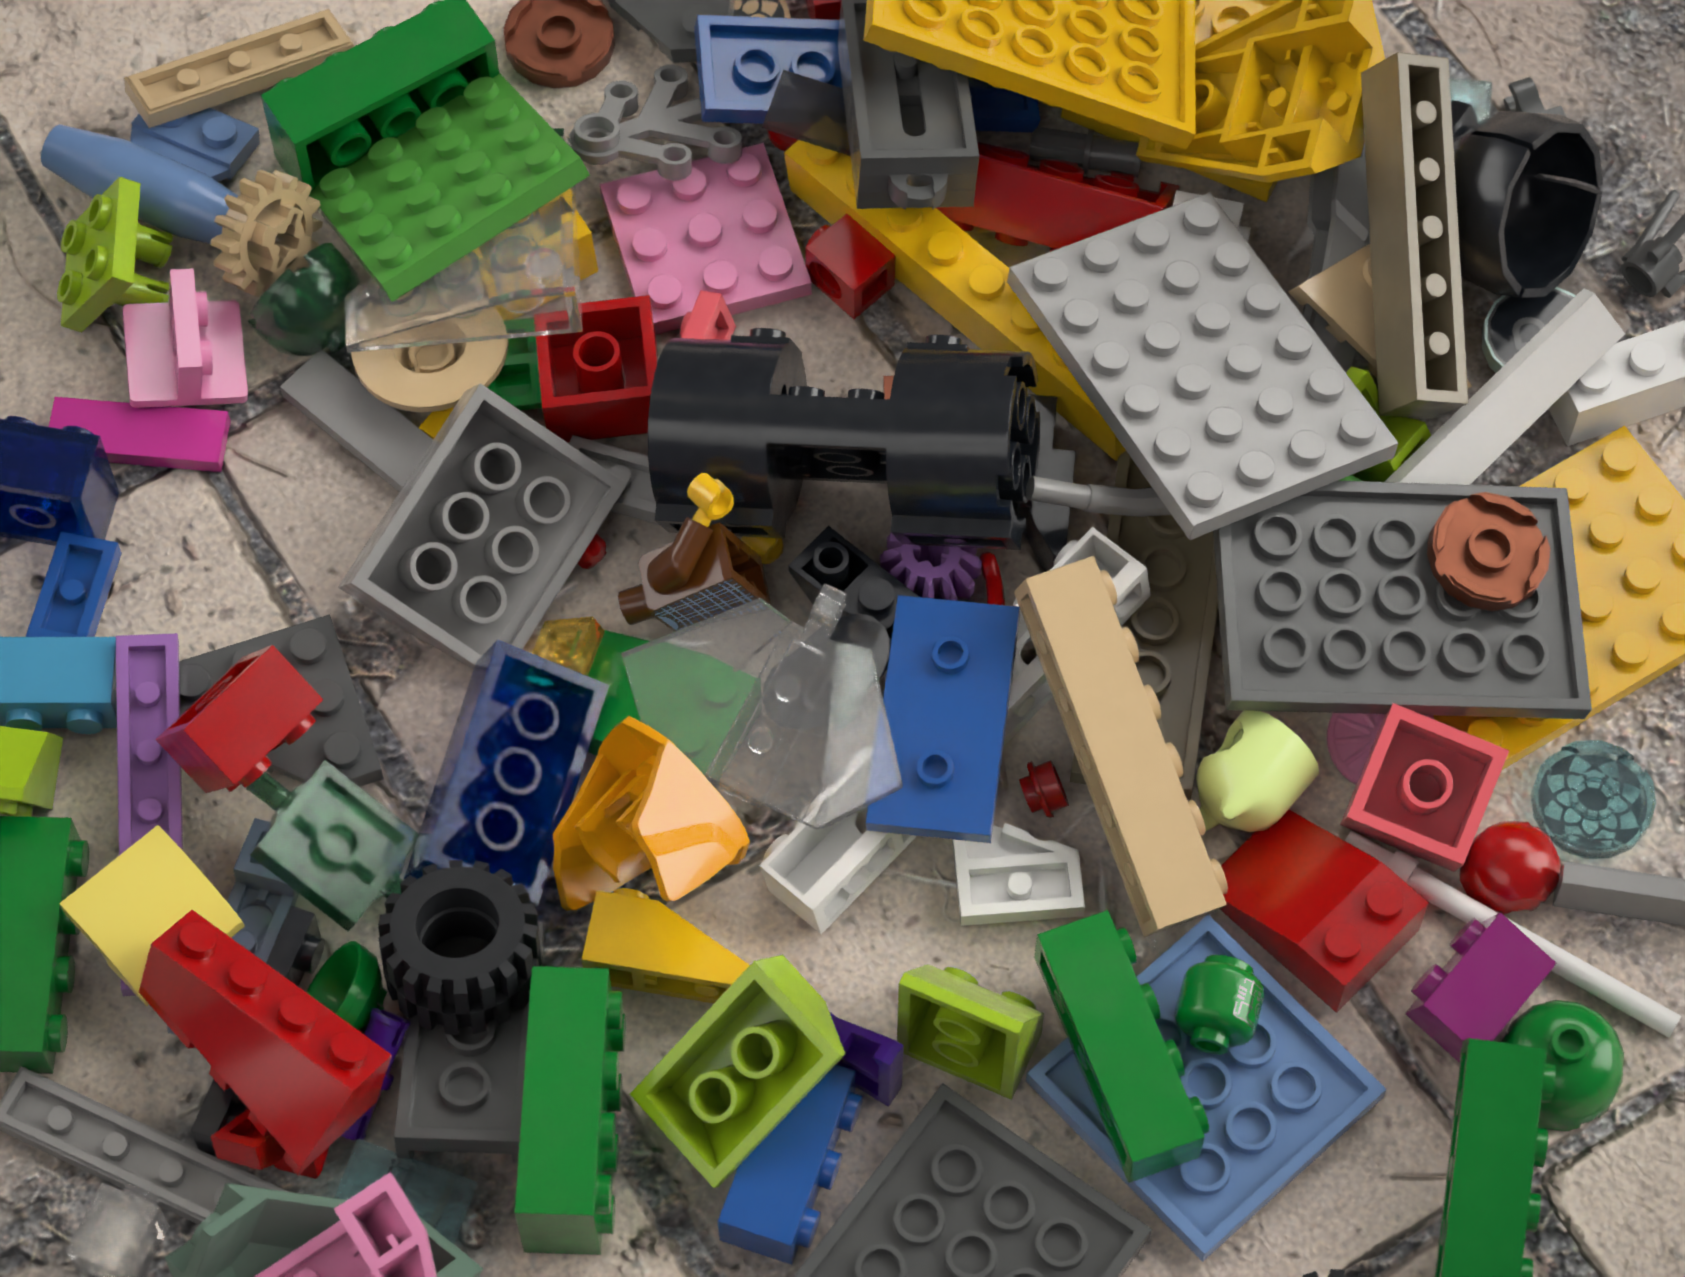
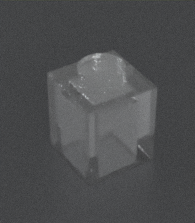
(118, 1233)

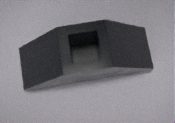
(843, 566)

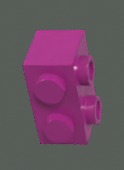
(1479, 985)

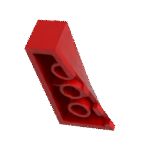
(1051, 201)
(264, 1037)

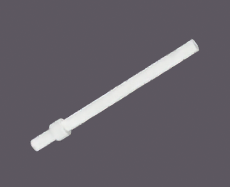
(1567, 966)

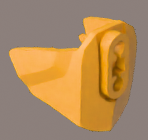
(642, 812)

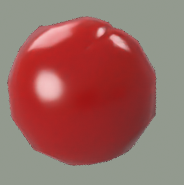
(1511, 867)

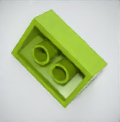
(741, 1067)

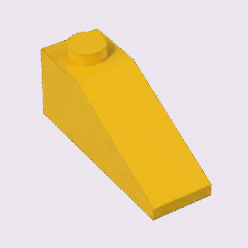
(656, 949)

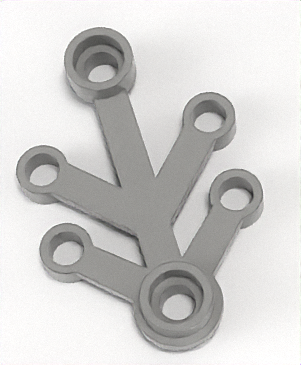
(603, 138)

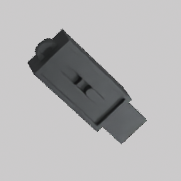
(904, 124)

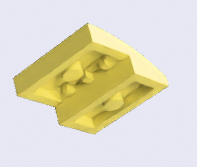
(140, 900)

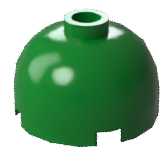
(1585, 1059)

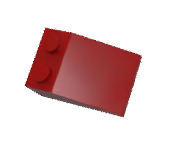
(1320, 906)

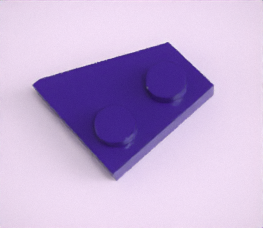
(873, 1058)

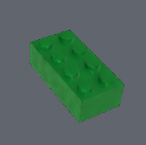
(376, 89)
(565, 1117)

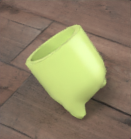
(1254, 774)

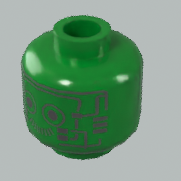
(1219, 1004)

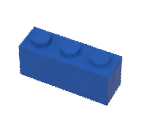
(779, 1181)

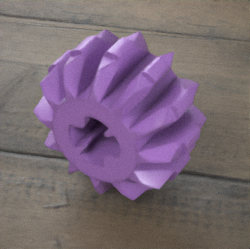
(932, 570)

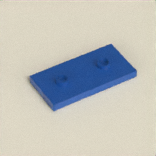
(947, 716)

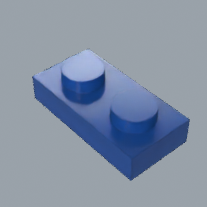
(75, 587)

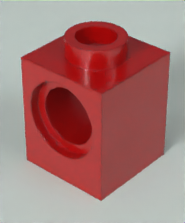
(849, 265)

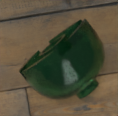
(307, 307)

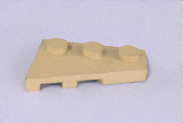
(1346, 302)

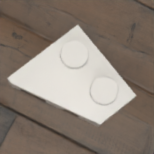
(1016, 879)

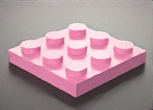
(708, 233)

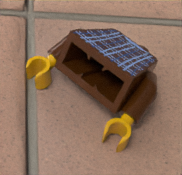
(703, 567)

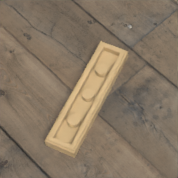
(235, 68)

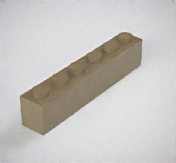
(1414, 236)

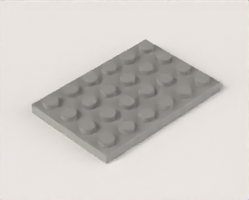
(1201, 365)

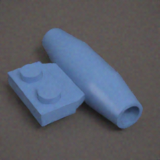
(172, 161)

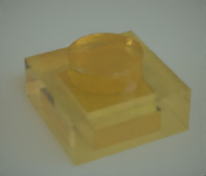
(570, 642)

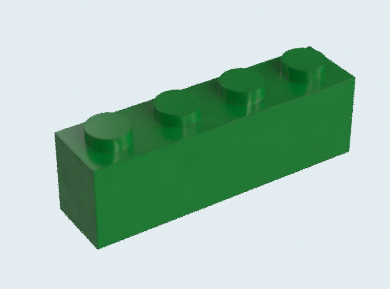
(36, 874)
(1120, 1046)
(1493, 1160)

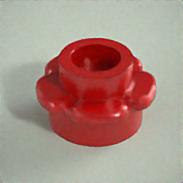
(1043, 789)

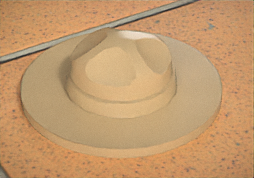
(429, 375)

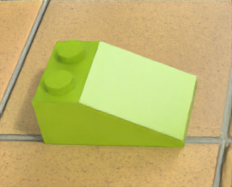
(967, 1028)

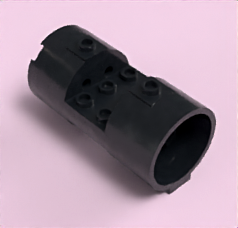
(946, 442)

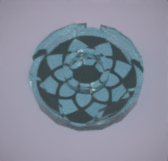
(1593, 799)

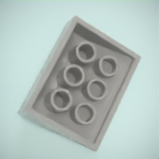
(483, 530)

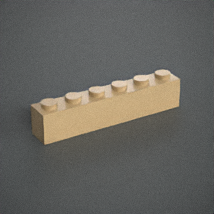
(1120, 745)

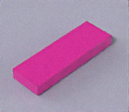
(150, 434)

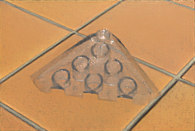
(504, 289)

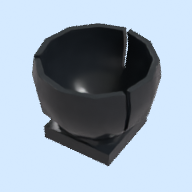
(1513, 223)

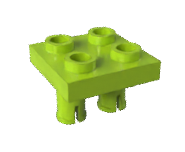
(103, 254)

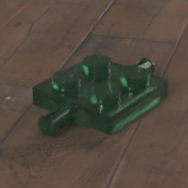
(333, 843)

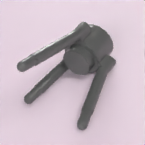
(1655, 264)

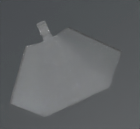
(772, 709)

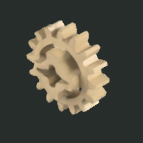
(266, 231)

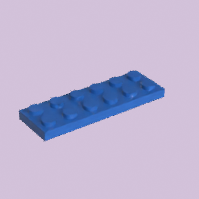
(745, 58)

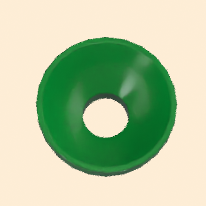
(350, 984)

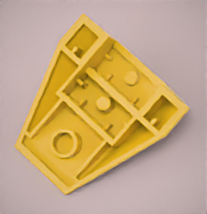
(1280, 92)

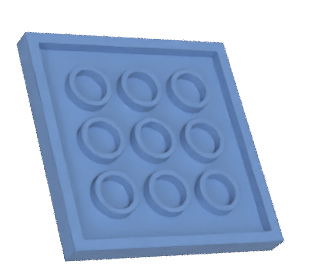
(1265, 1101)

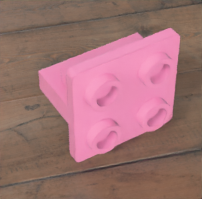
(184, 349)

